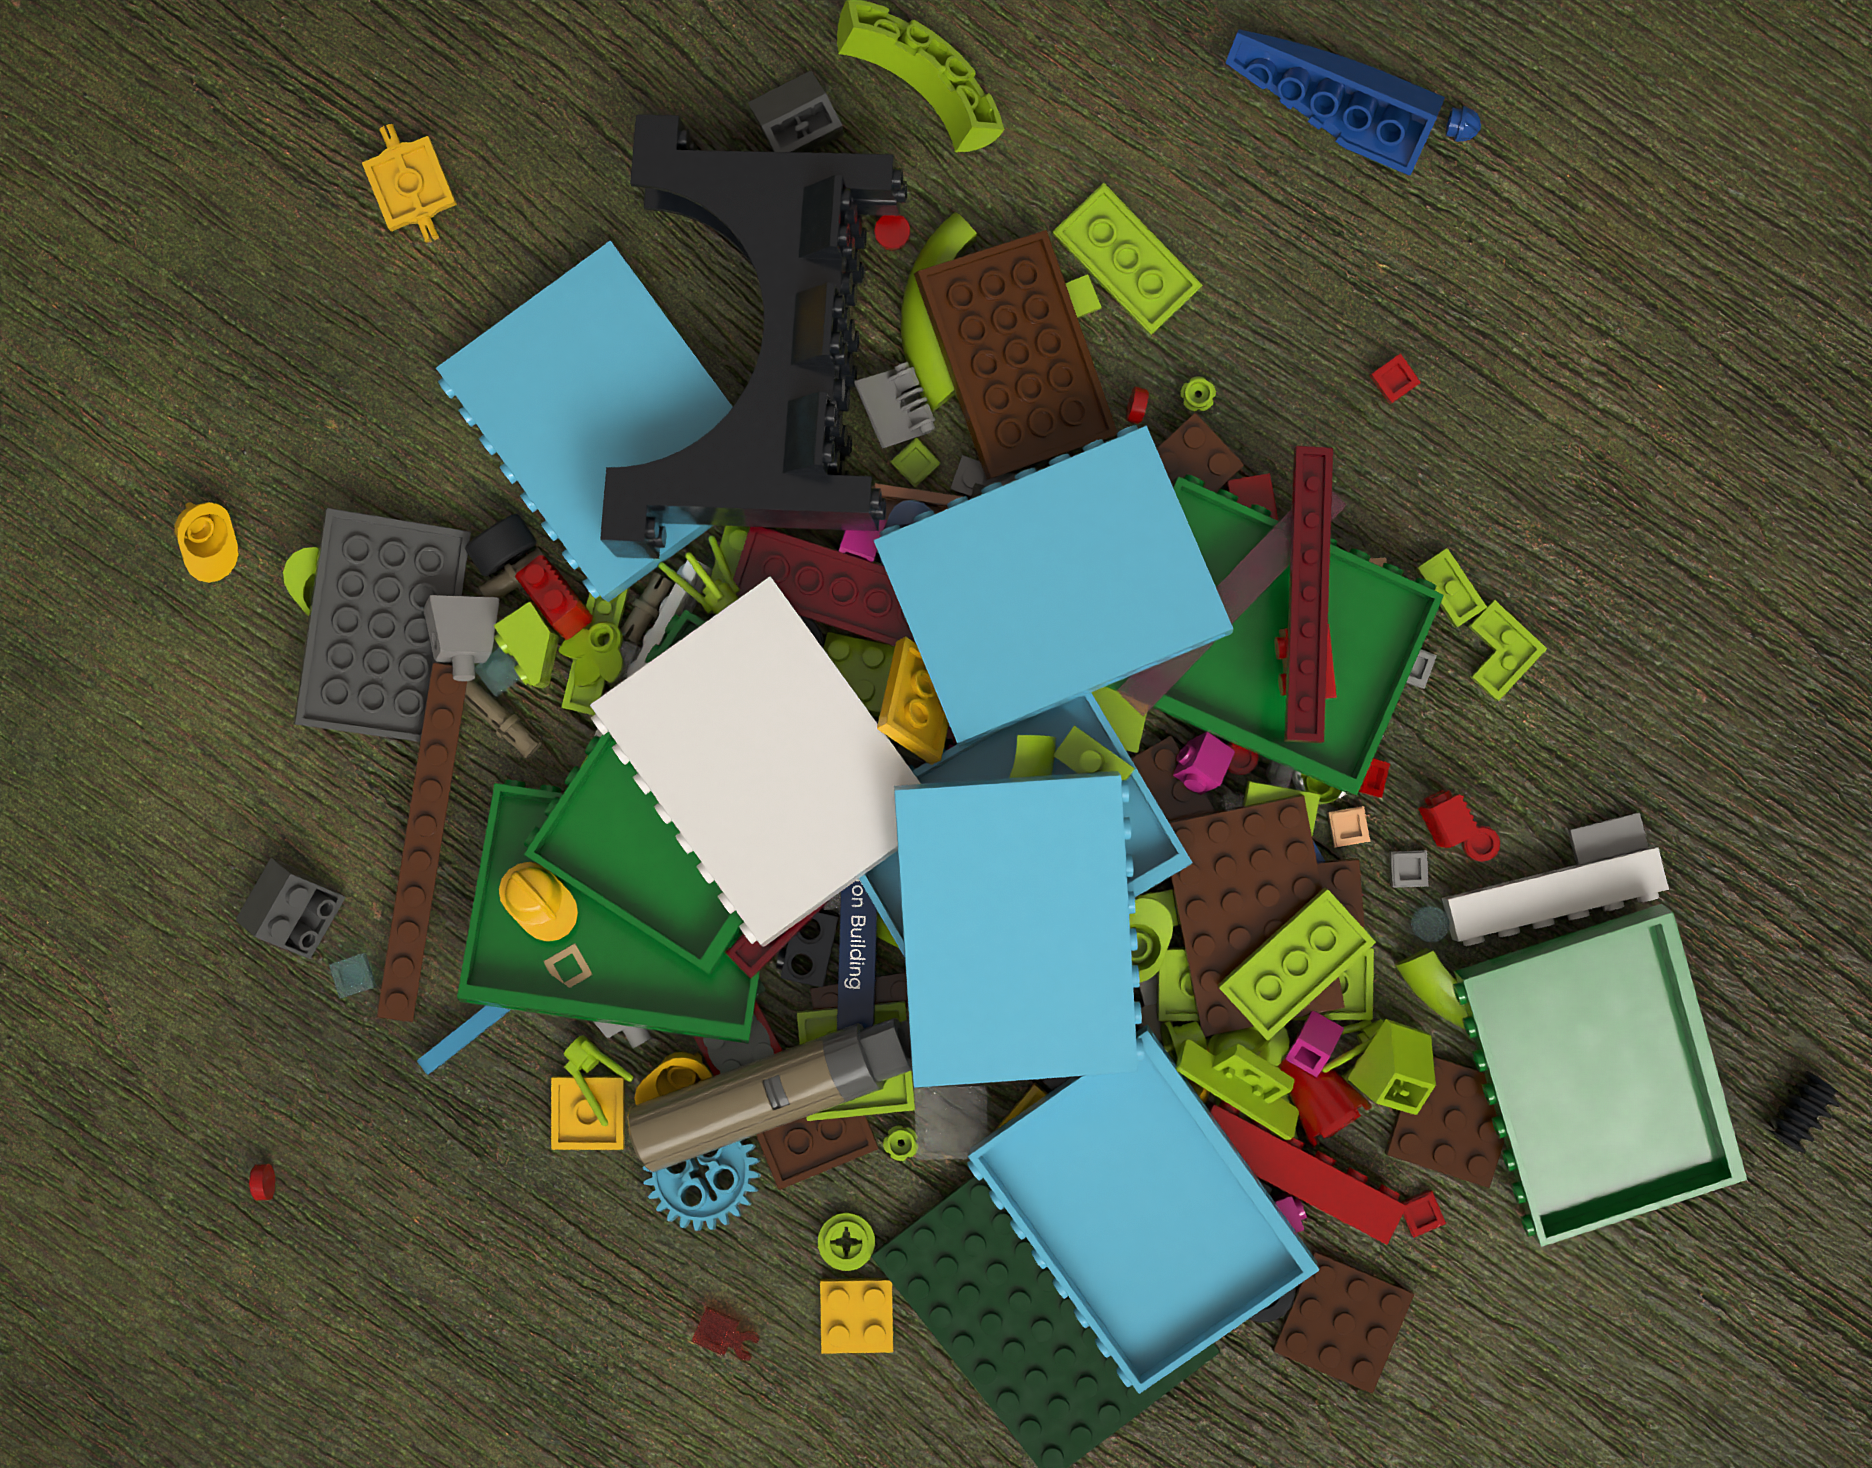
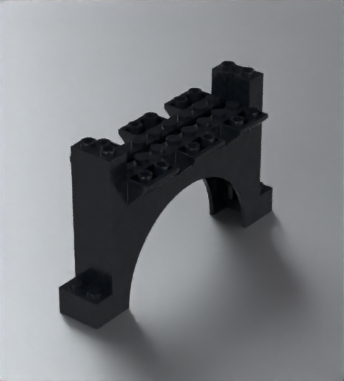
(785, 438)

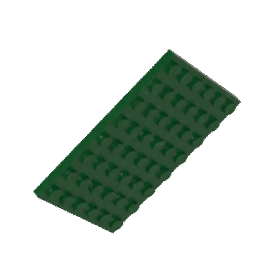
(1013, 1329)

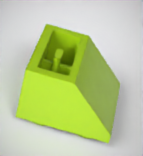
(531, 642)
(1396, 1067)

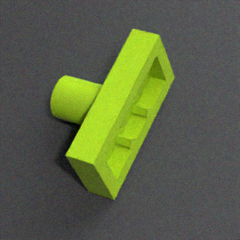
(1089, 756)

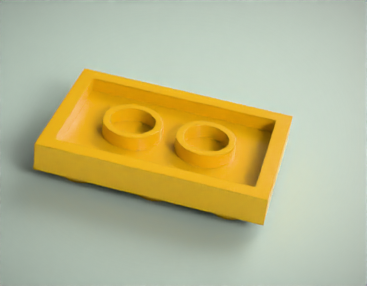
(911, 706)

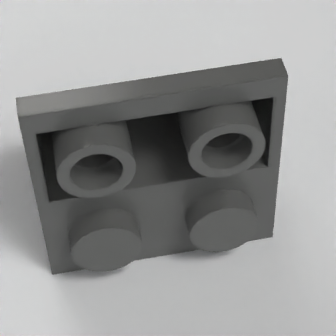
(797, 116)
(289, 908)

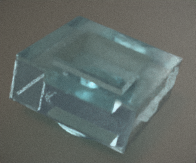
(498, 672)
(352, 975)

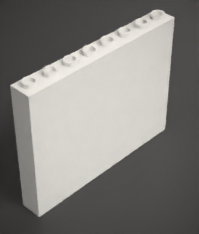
(760, 761)

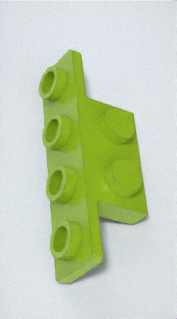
(1244, 1083)

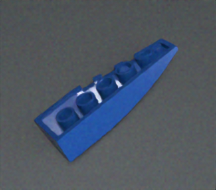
(1350, 100)

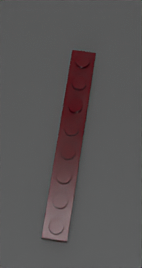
(1308, 594)

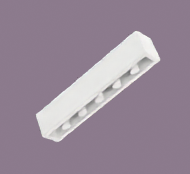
(1555, 894)

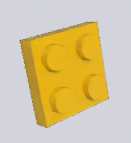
(573, 1120)
(856, 1315)

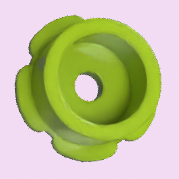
(1198, 384)
(891, 1145)

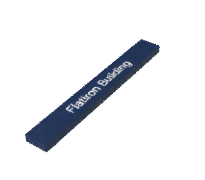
(857, 958)

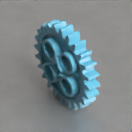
(672, 1187)

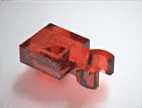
(719, 1332)

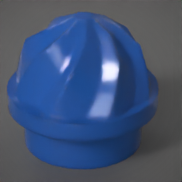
(1462, 124)

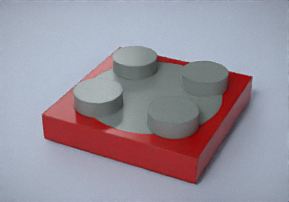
(728, 1055)

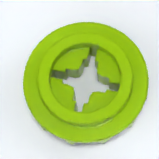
(834, 1254)

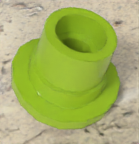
(1174, 1036)

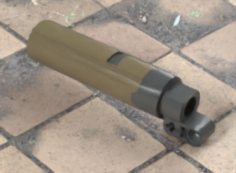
(768, 1093)

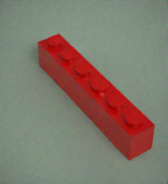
(1312, 1177)

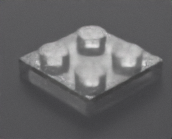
(949, 1120)

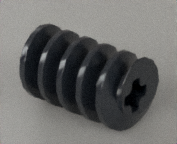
(1804, 1112)

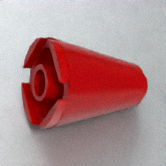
(1323, 1101)

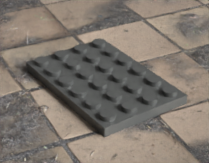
(367, 624)

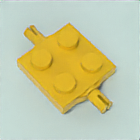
(409, 183)

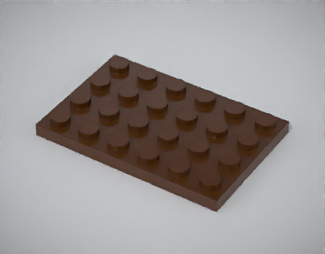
(1015, 354)
(1245, 882)

